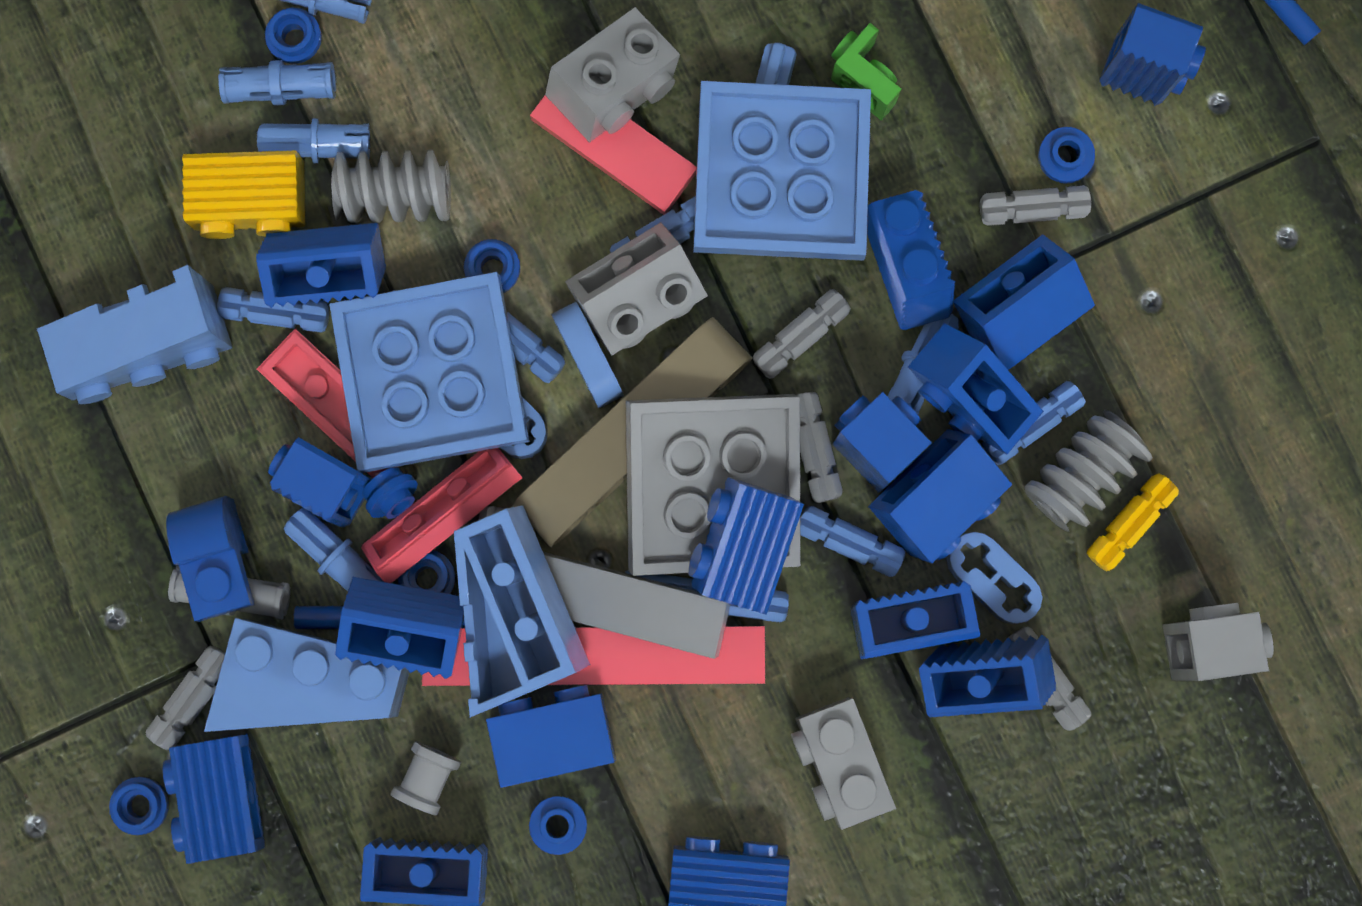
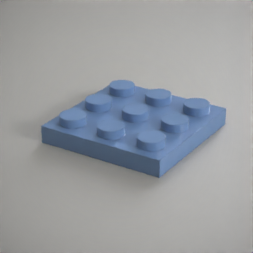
(782, 170)
(429, 372)

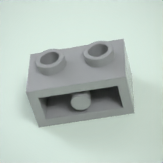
(613, 75)
(637, 289)
(1217, 644)
(844, 762)

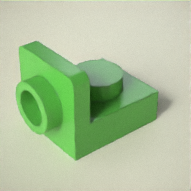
(856, 72)

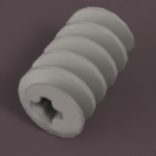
(391, 187)
(1087, 470)

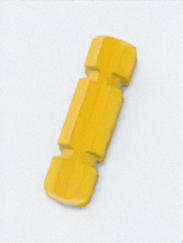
(1132, 522)

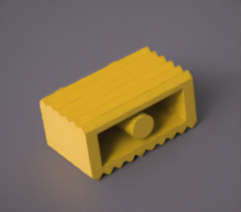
(243, 192)

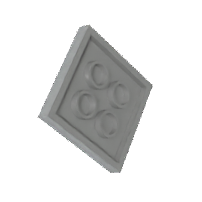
(686, 452)

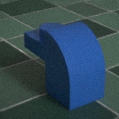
(208, 548)

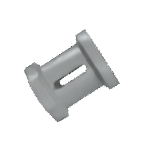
(425, 778)

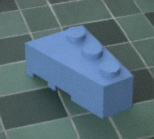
(135, 338)
(512, 612)
(297, 679)

